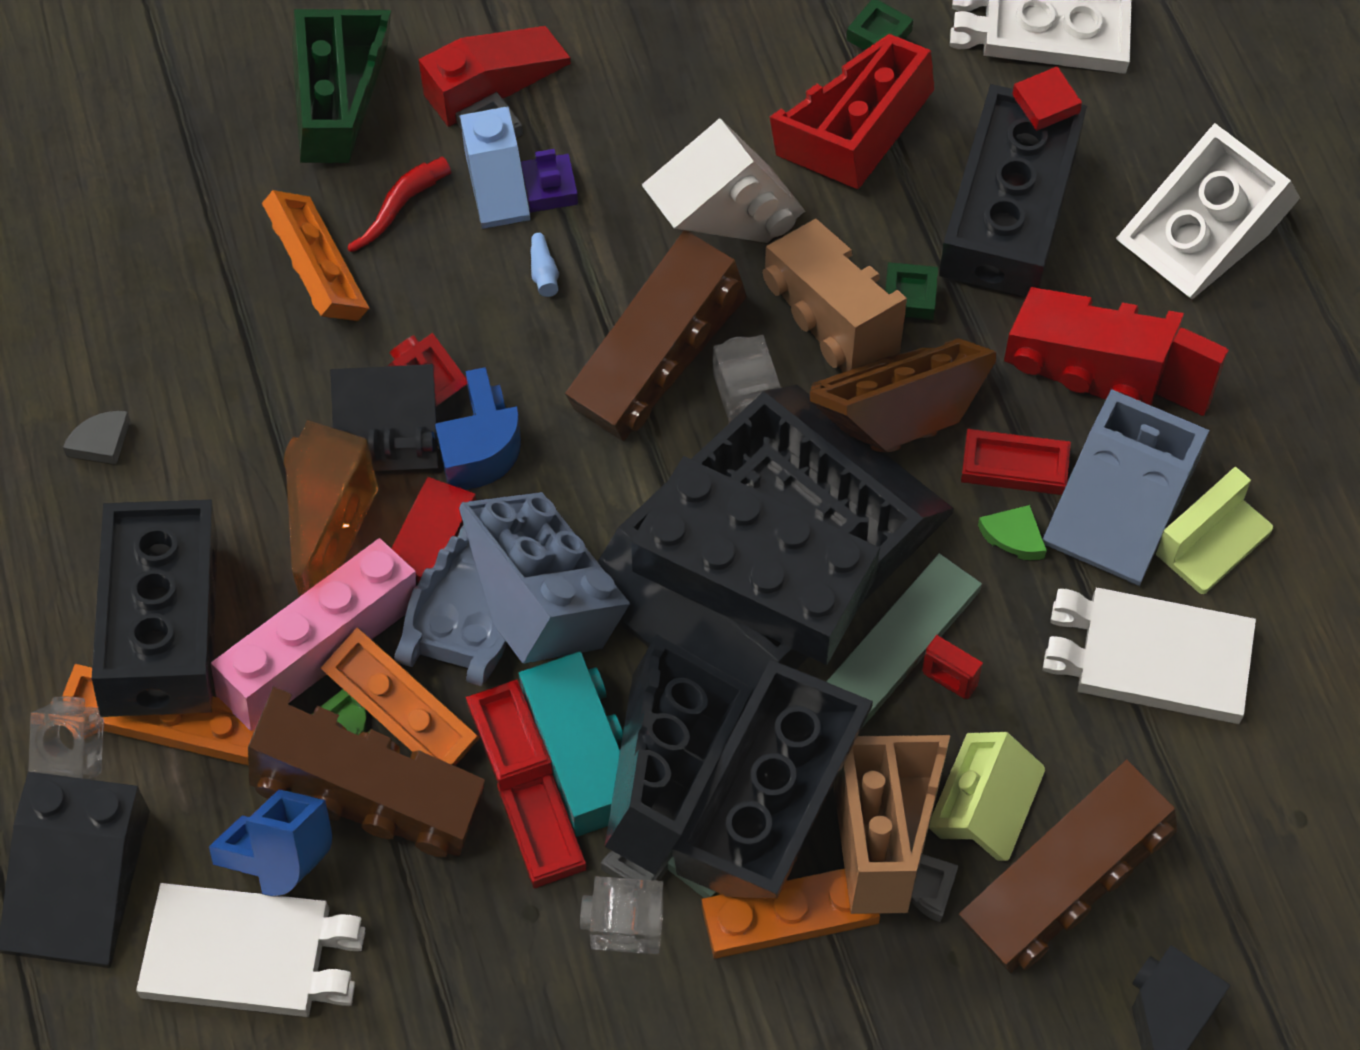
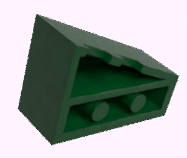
(334, 77)

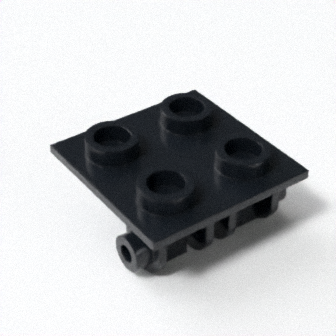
(391, 410)

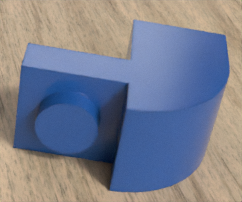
(480, 446)
(277, 841)

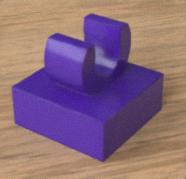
(549, 181)

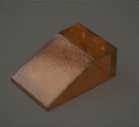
(328, 499)

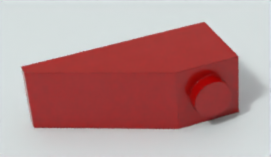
(488, 64)

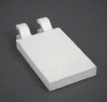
(1048, 31)
(1154, 653)
(245, 951)

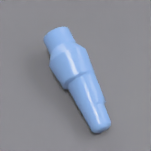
(543, 267)

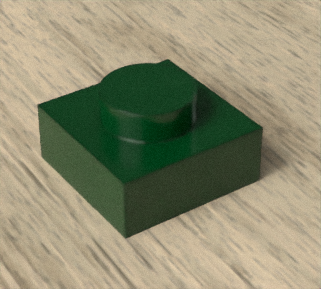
(875, 23)
(917, 284)

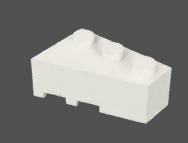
(723, 189)

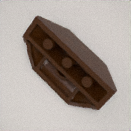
(905, 393)

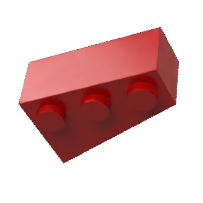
(859, 114)
(1091, 345)

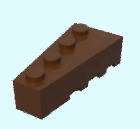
(658, 335)
(363, 777)
(1071, 868)

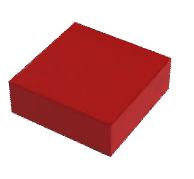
(1047, 98)
(951, 667)

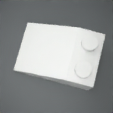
(1209, 213)

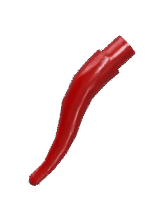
(406, 187)

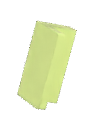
(1214, 533)
(988, 793)

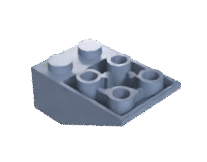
(1125, 487)
(540, 578)

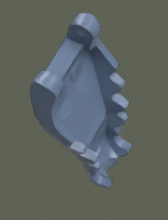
(451, 616)

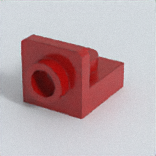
(430, 351)

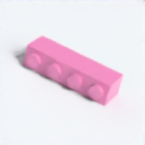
(296, 642)

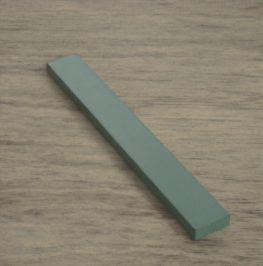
(898, 642)

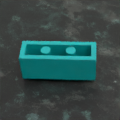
(576, 736)

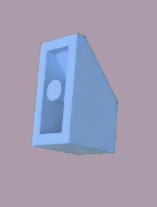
(494, 167)

